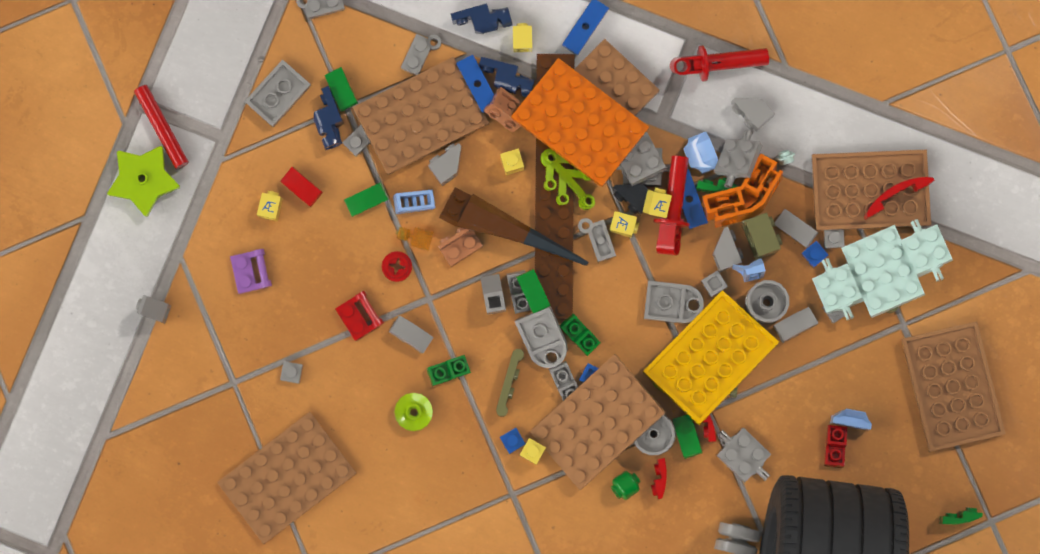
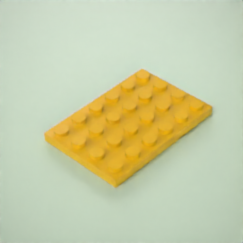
(710, 357)

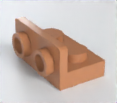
(502, 108)
(459, 245)

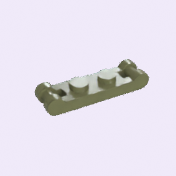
(507, 390)

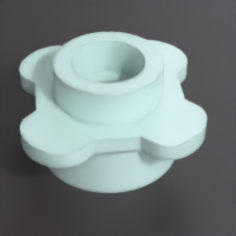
(785, 157)

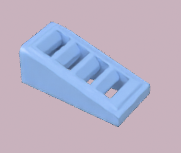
(406, 209)

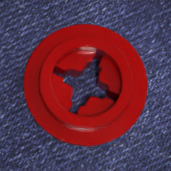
(391, 259)

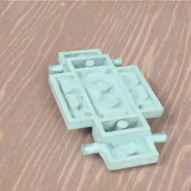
(883, 270)

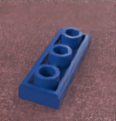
(592, 17)
(472, 73)
(692, 211)

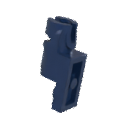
(482, 19)
(507, 76)
(328, 120)

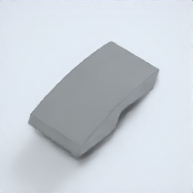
(795, 228)
(518, 298)
(795, 324)
(411, 334)
(563, 379)

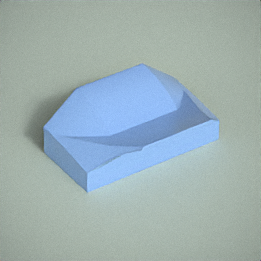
(701, 153)
(751, 272)
(851, 418)

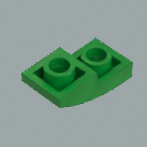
(341, 89)
(708, 187)
(366, 199)
(533, 291)
(580, 334)
(448, 370)
(687, 436)
(966, 516)

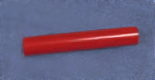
(161, 126)

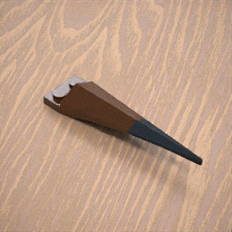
(478, 215)

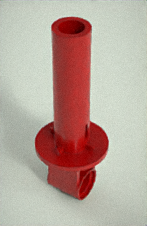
(703, 63)
(671, 227)

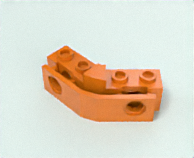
(744, 199)

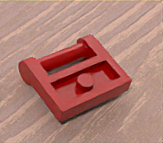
(354, 320)

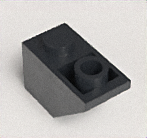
(632, 195)

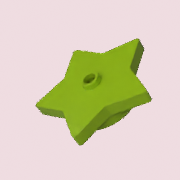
(156, 181)

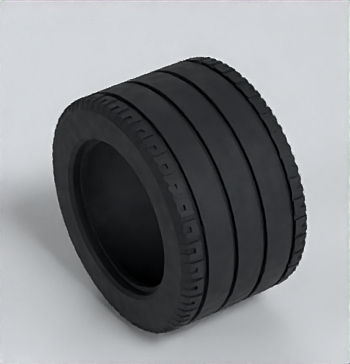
(834, 518)

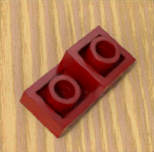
(301, 186)
(709, 430)
(835, 446)
(659, 485)

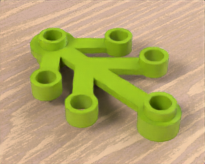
(565, 177)

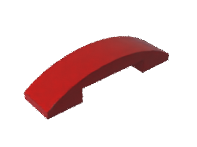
(916, 183)

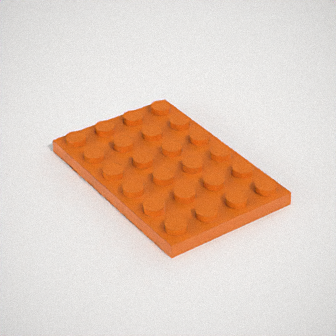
(580, 122)

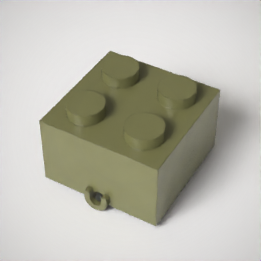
(761, 236)

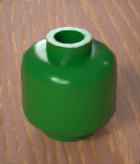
(625, 485)

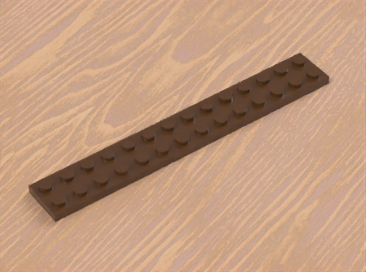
(553, 219)

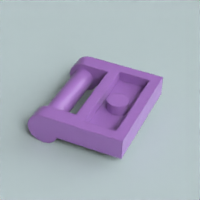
(244, 271)

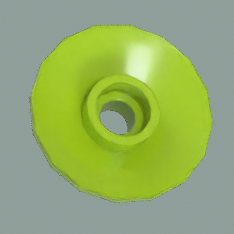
(409, 402)

